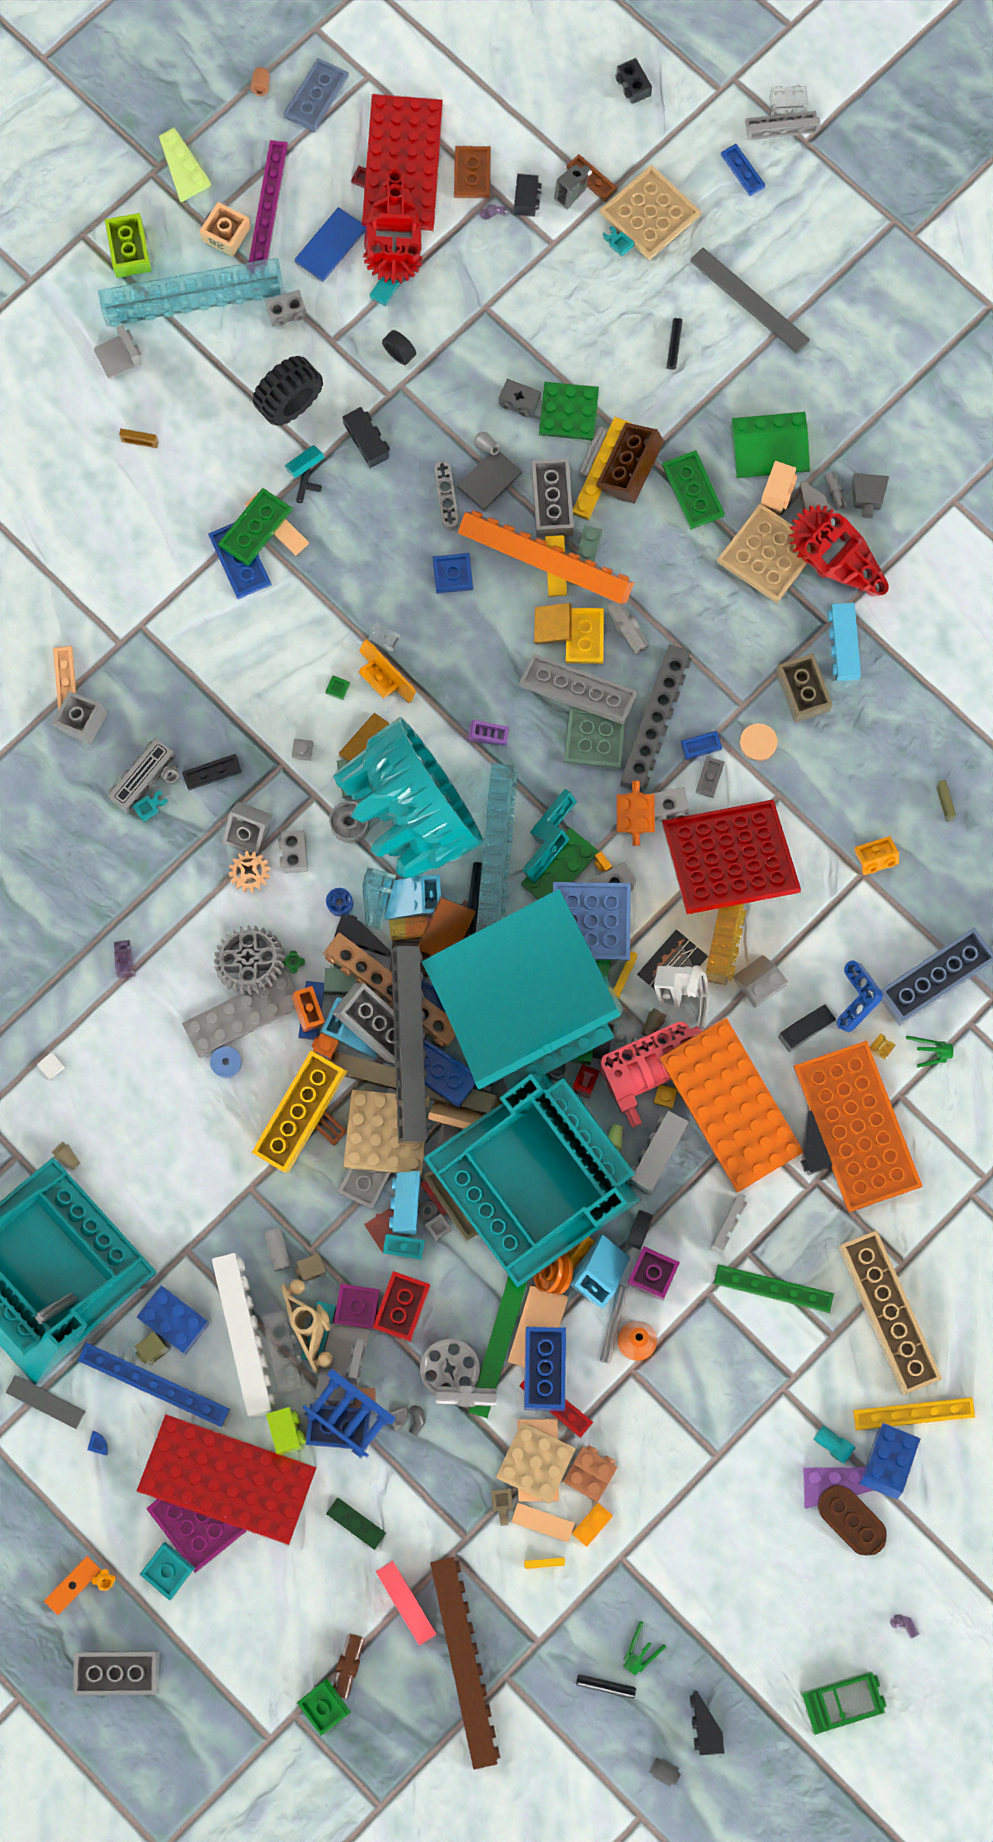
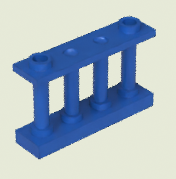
(366, 1407)

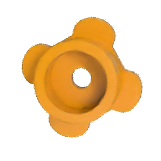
(106, 1583)

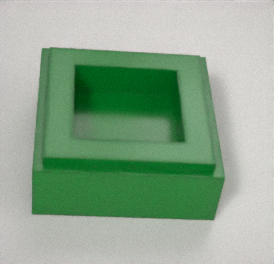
(337, 687)

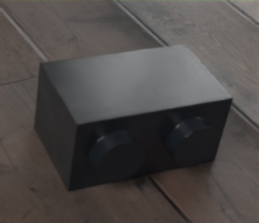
(526, 195)

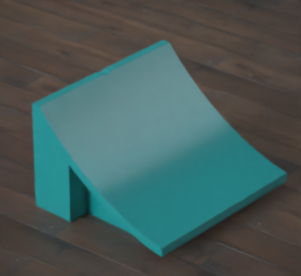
(524, 993)
(535, 1175)
(56, 1246)

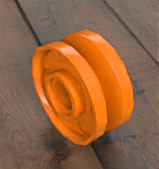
(556, 1276)

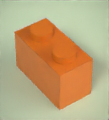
(308, 1009)

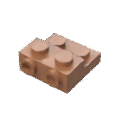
(590, 1473)

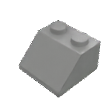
(80, 717)
(247, 828)
(760, 980)

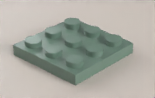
(593, 740)

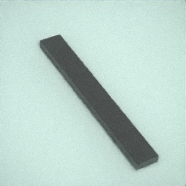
(749, 300)

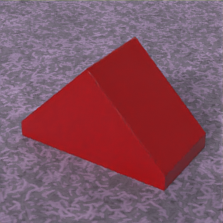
(585, 1081)

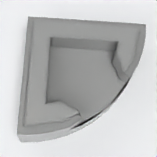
(401, 1417)

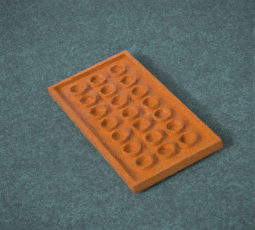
(731, 1104)
(858, 1126)

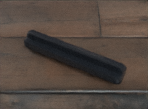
(674, 343)
(606, 1686)

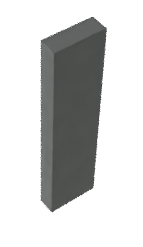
(45, 1402)

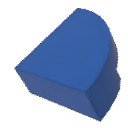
(98, 1444)

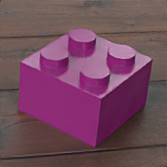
(653, 1273)

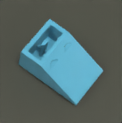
(414, 897)
(336, 1029)
(600, 1271)

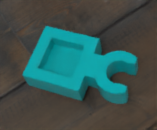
(619, 242)
(147, 807)

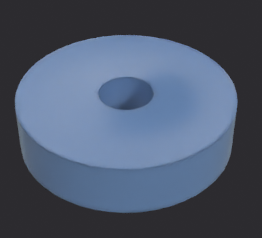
(219, 1056)

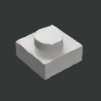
(302, 749)
(438, 1227)

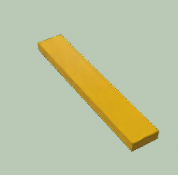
(914, 1413)

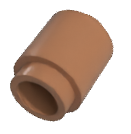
(260, 81)

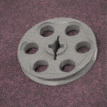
(457, 1360)

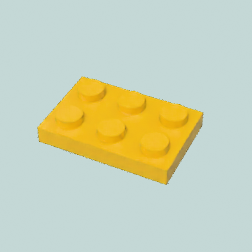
(587, 636)

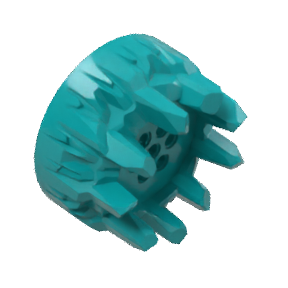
(415, 793)

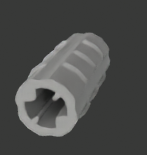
(277, 1249)

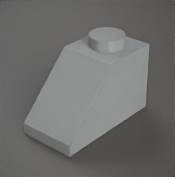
(810, 496)

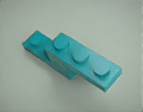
(549, 836)

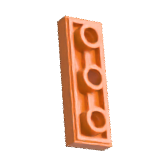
(64, 1594)

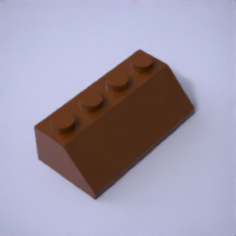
(630, 462)

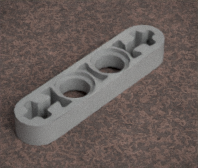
(446, 495)

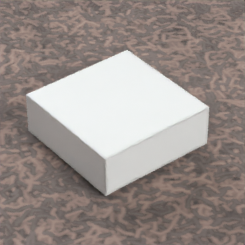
(50, 1065)

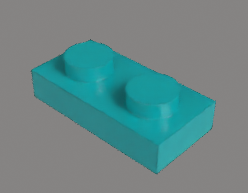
(403, 1246)

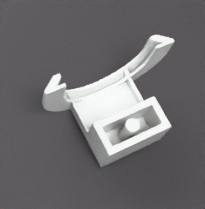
(678, 981)

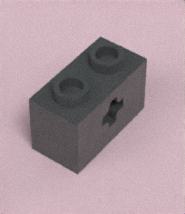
(528, 397)

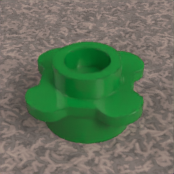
(298, 961)

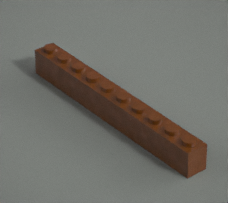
(464, 1664)

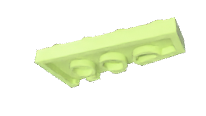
(184, 168)

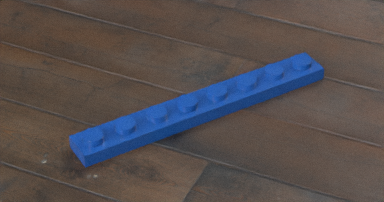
(153, 1384)

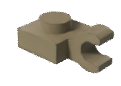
(502, 1502)

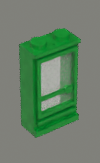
(843, 1702)

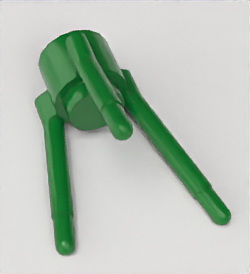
(942, 1050)
(635, 1663)

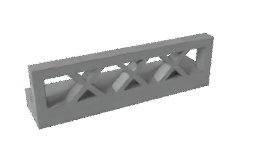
(782, 128)

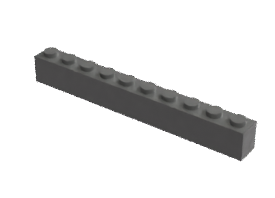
(409, 1044)

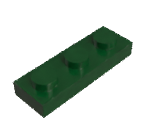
(356, 1523)

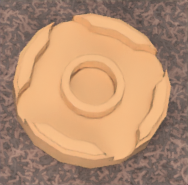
(758, 742)

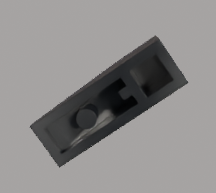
(361, 935)
(806, 1028)
(814, 1155)

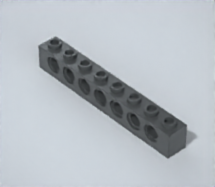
(673, 656)

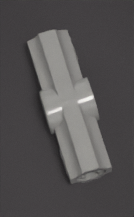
(627, 627)
(466, 1396)

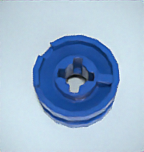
(332, 899)

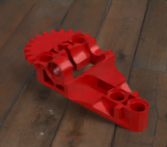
(393, 213)
(849, 562)

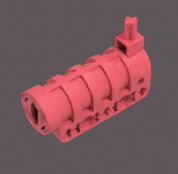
(641, 1072)

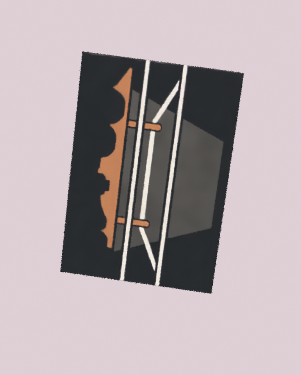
(676, 952)

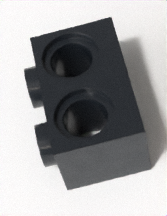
(636, 80)

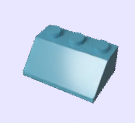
(405, 1203)

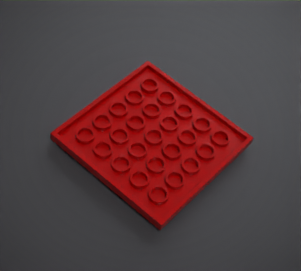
(730, 857)

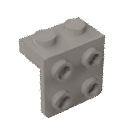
(118, 353)

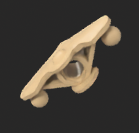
(315, 1331)

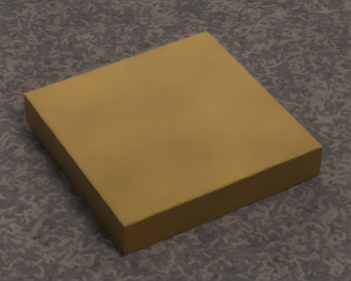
(553, 623)

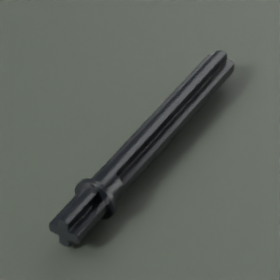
(474, 895)

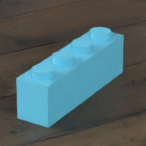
(845, 641)

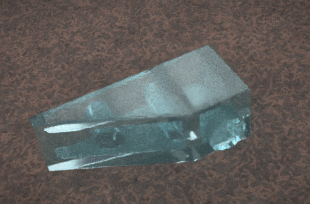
(376, 895)

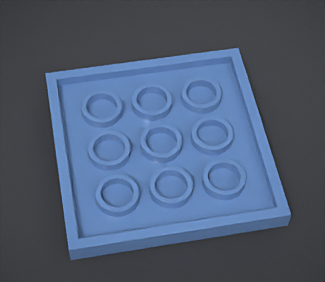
(602, 916)

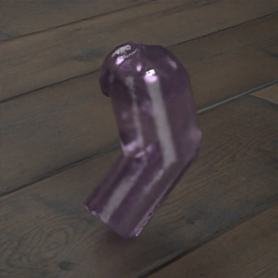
(491, 210)
(906, 1623)

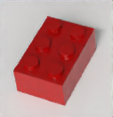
(401, 1306)

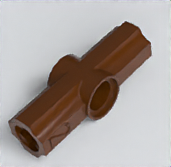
(348, 1665)

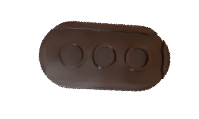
(852, 1520)

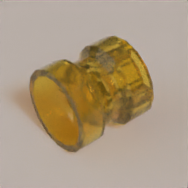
(886, 1048)

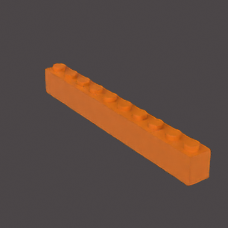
(545, 557)

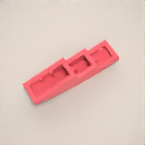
(406, 1602)

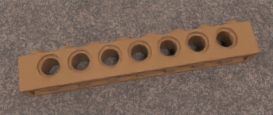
(373, 967)

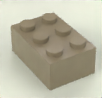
(804, 688)

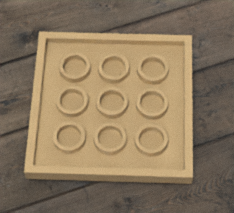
(650, 212)
(764, 554)
(374, 1136)

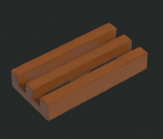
(338, 1136)

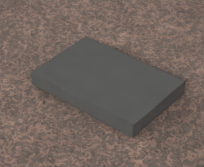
(489, 479)

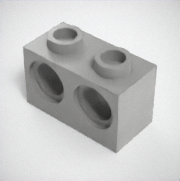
(284, 303)
(297, 851)

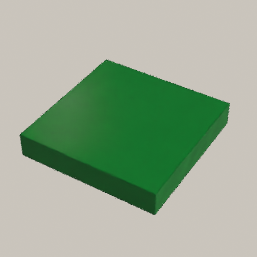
(323, 1707)

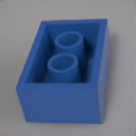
(173, 1320)
(322, 1436)
(890, 1461)

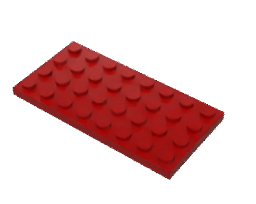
(407, 138)
(226, 1479)

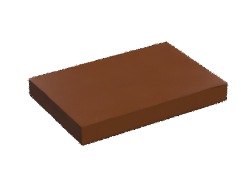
(472, 172)
(446, 926)

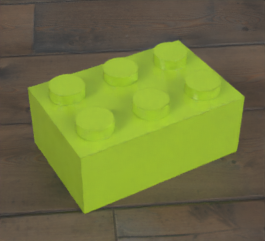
(128, 245)
(285, 1431)

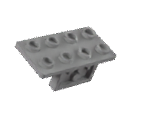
(348, 1351)

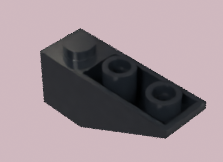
(709, 1734)

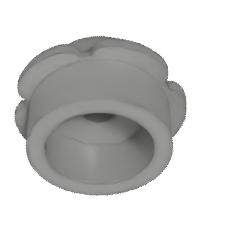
(172, 777)

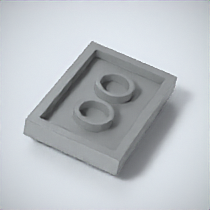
(729, 1223)

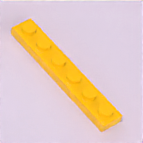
(590, 492)

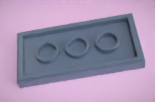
(316, 94)

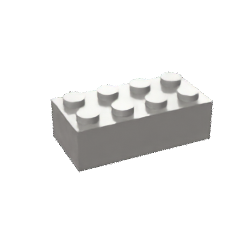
(552, 497)
(368, 1019)
(659, 1151)
(116, 1673)

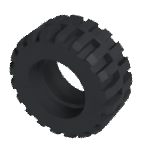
(287, 390)

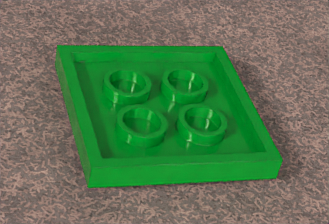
(568, 411)

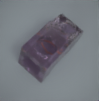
(124, 959)

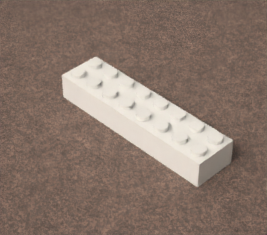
(243, 1335)

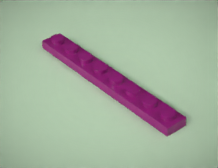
(268, 201)

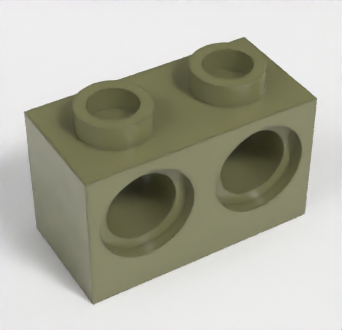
(151, 1348)

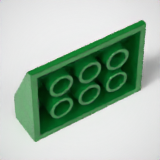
(767, 439)

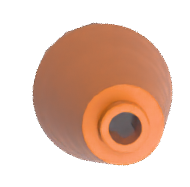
(630, 1346)

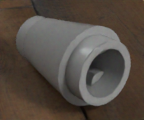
(486, 443)

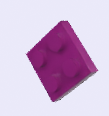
(356, 1306)

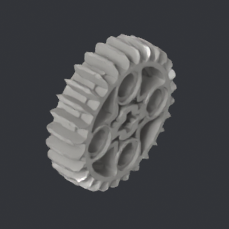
(256, 963)

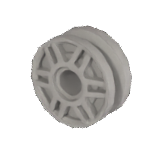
(343, 832)

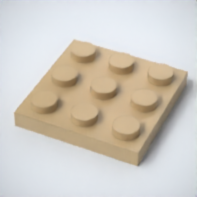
(535, 1463)

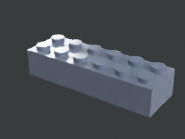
(937, 976)

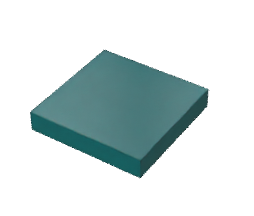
(167, 1571)

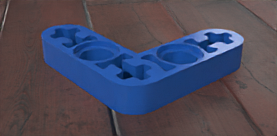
(865, 997)

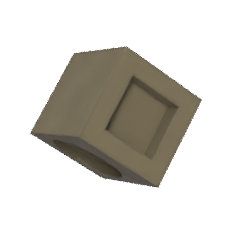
(310, 1268)

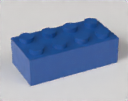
(545, 1369)

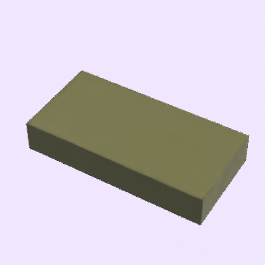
(945, 800)

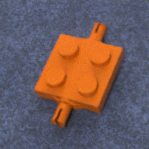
(636, 813)

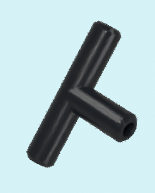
(305, 485)

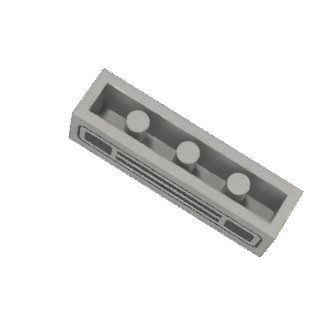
(141, 776)

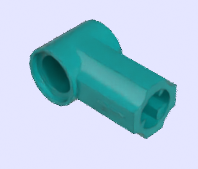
(838, 1447)

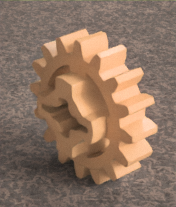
(254, 866)

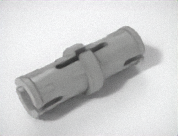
(835, 490)

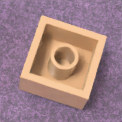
(225, 229)
(779, 487)

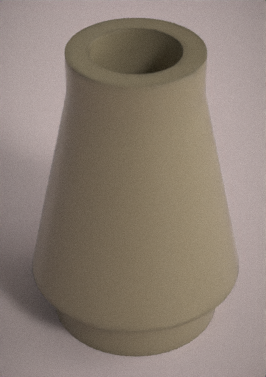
(654, 1021)
(66, 1156)

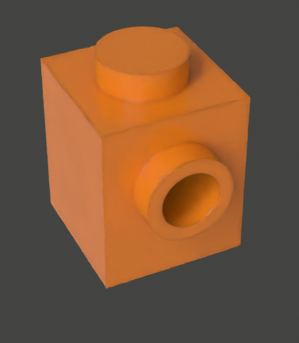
(326, 1046)

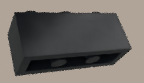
(366, 437)

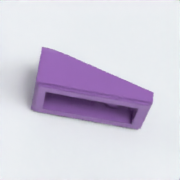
(472, 737)

